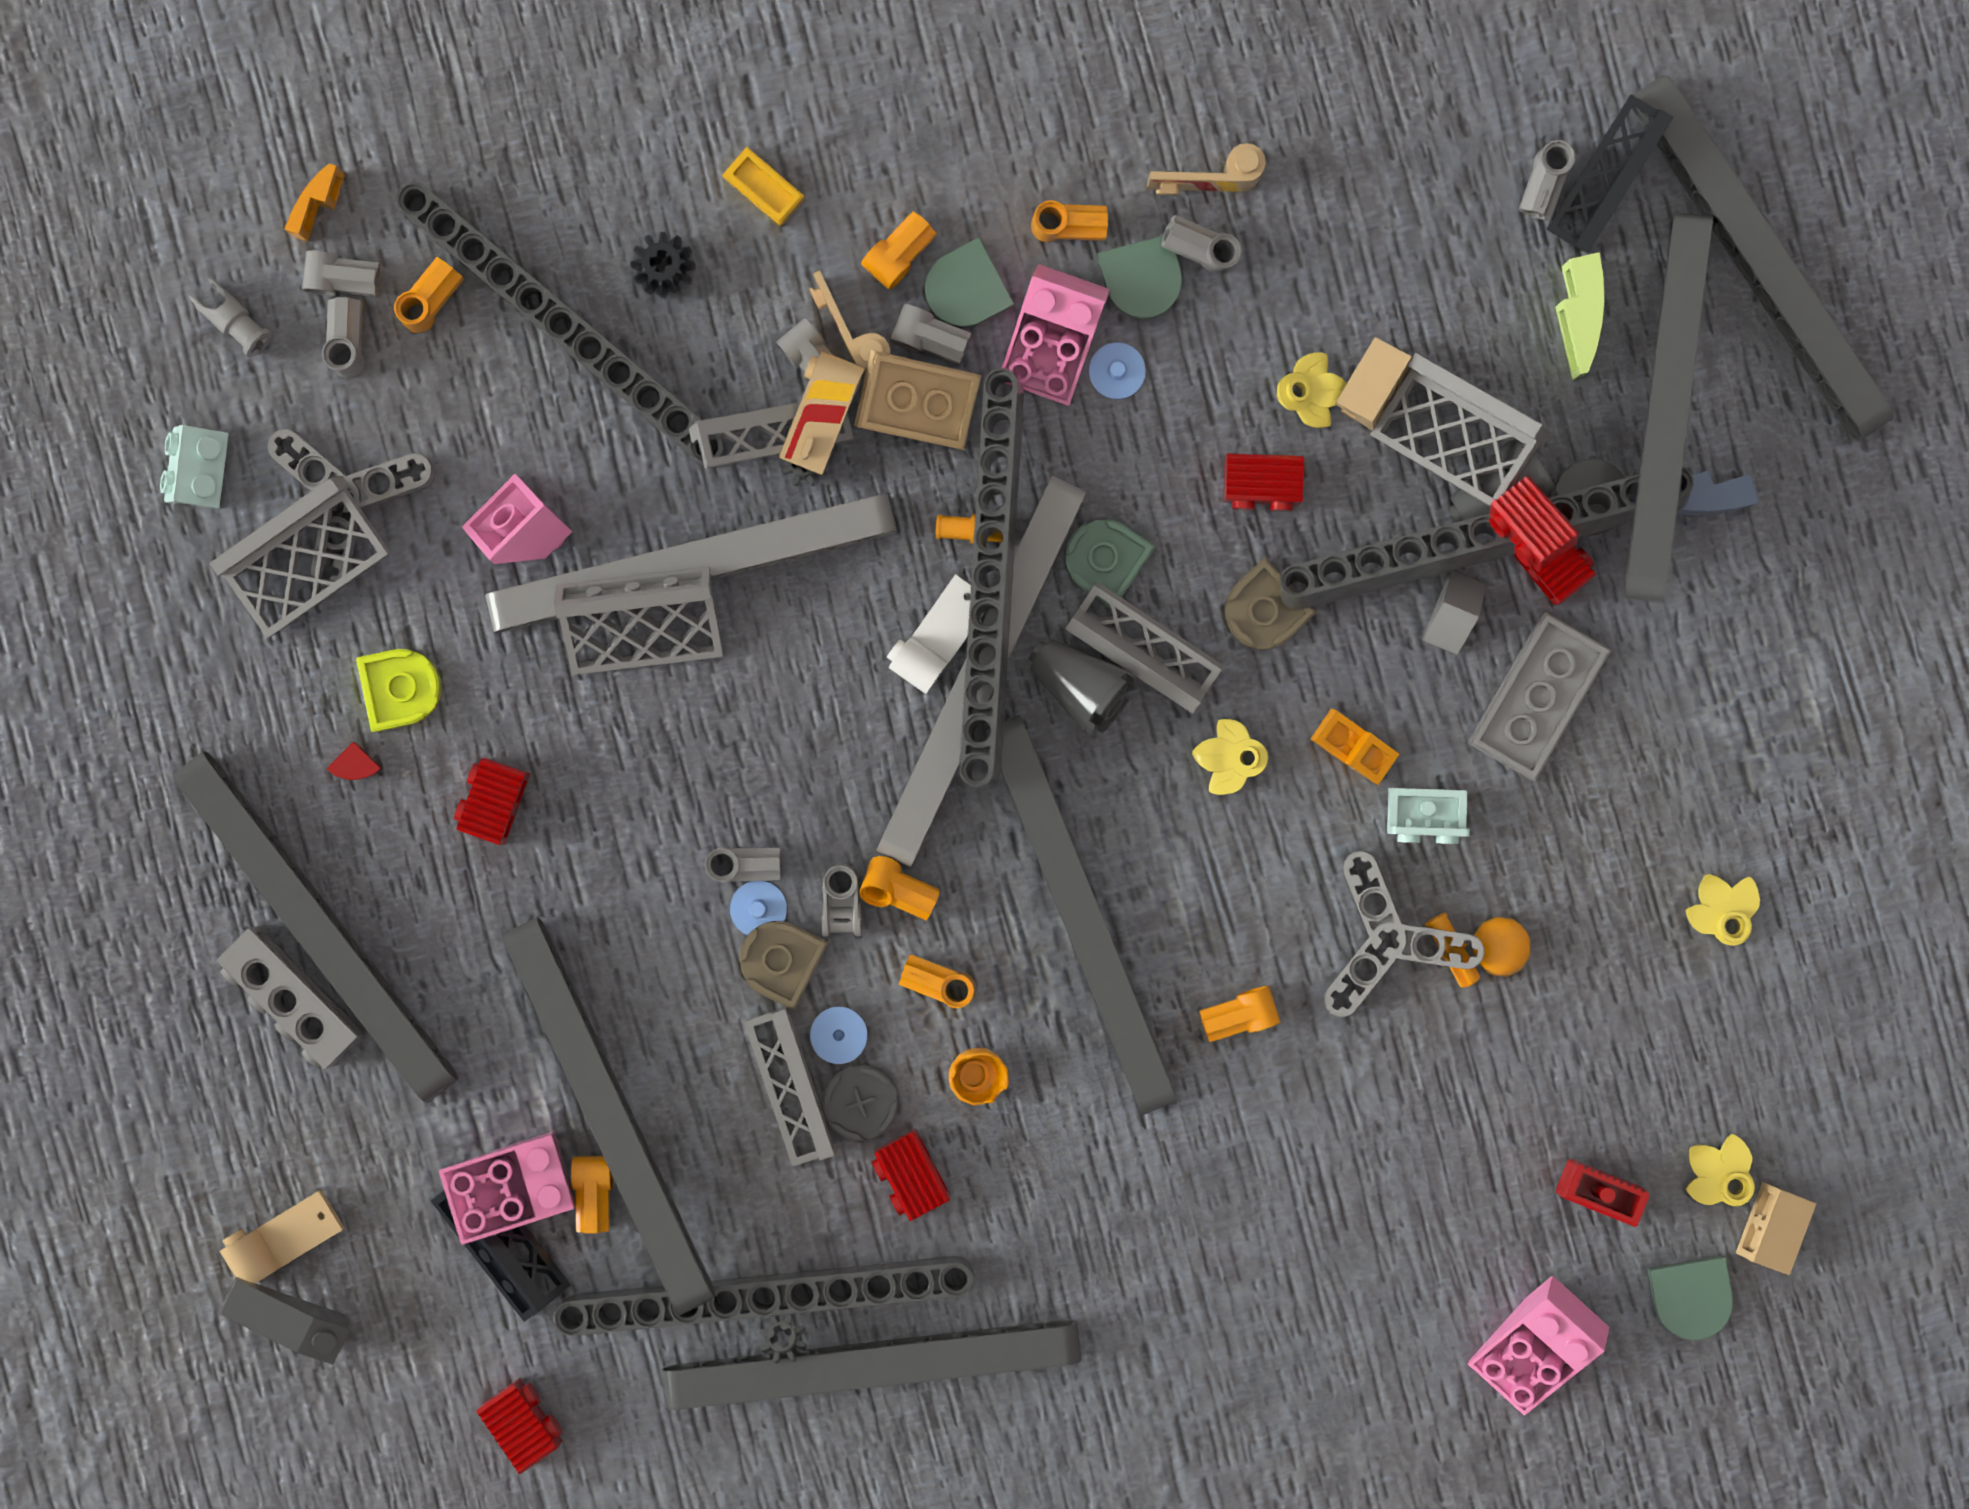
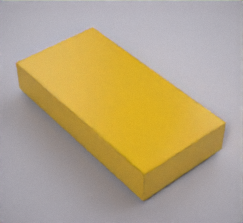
(763, 186)

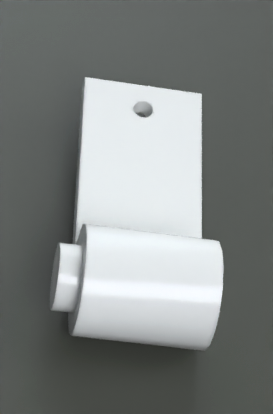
(936, 638)

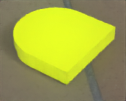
(398, 688)

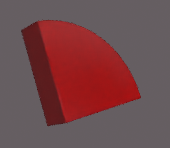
(354, 764)

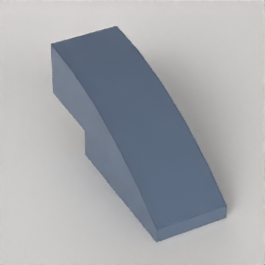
(1717, 498)

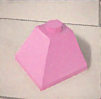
(516, 525)

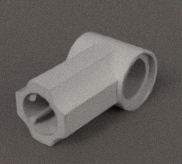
(1545, 182)
(1198, 243)
(331, 274)
(921, 332)
(344, 333)
(801, 344)
(749, 864)

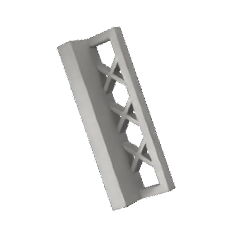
(748, 422)
(1138, 659)
(803, 1085)

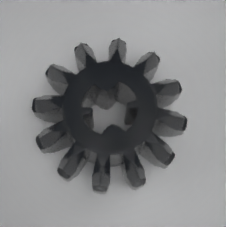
(653, 256)

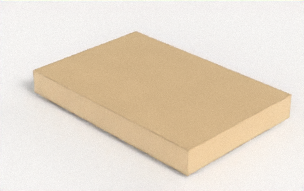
(917, 400)

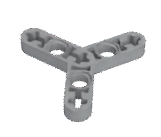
(357, 481)
(1387, 922)

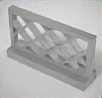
(1474, 401)
(281, 529)
(628, 595)

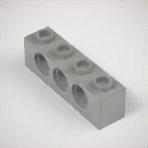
(339, 1030)

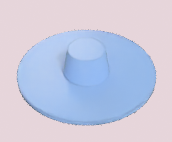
(1117, 370)
(757, 904)
(838, 1035)

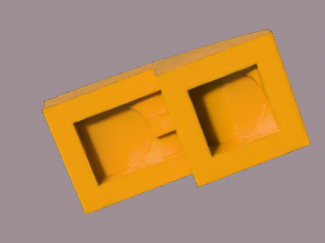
(320, 191)
(1354, 746)

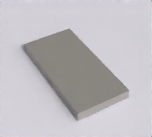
(1539, 696)

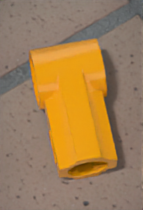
(1075, 222)
(892, 258)
(431, 292)
(887, 885)
(934, 980)
(1248, 1012)
(592, 1184)

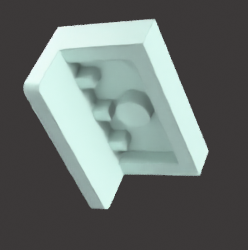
(194, 466)
(1427, 813)

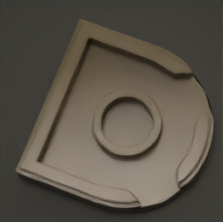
(1257, 612)
(780, 960)

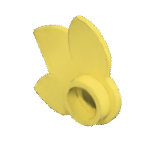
(1317, 389)
(1225, 754)
(1723, 903)
(1717, 1168)

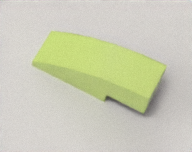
(1582, 312)

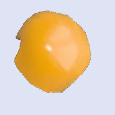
(1505, 946)
(978, 1076)

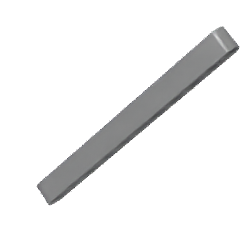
(723, 553)
(942, 751)

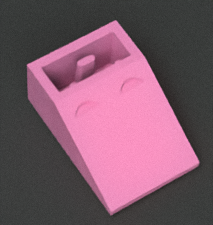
(1054, 333)
(508, 1187)
(1540, 1346)

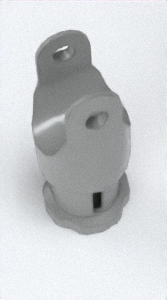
(234, 321)

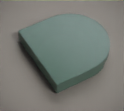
(1141, 278)
(966, 287)
(1106, 554)
(1692, 1296)

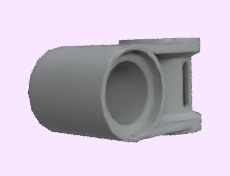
(841, 904)

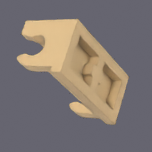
(1374, 383)
(1775, 1228)

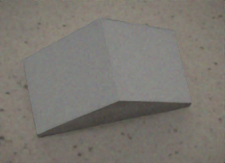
(1455, 612)

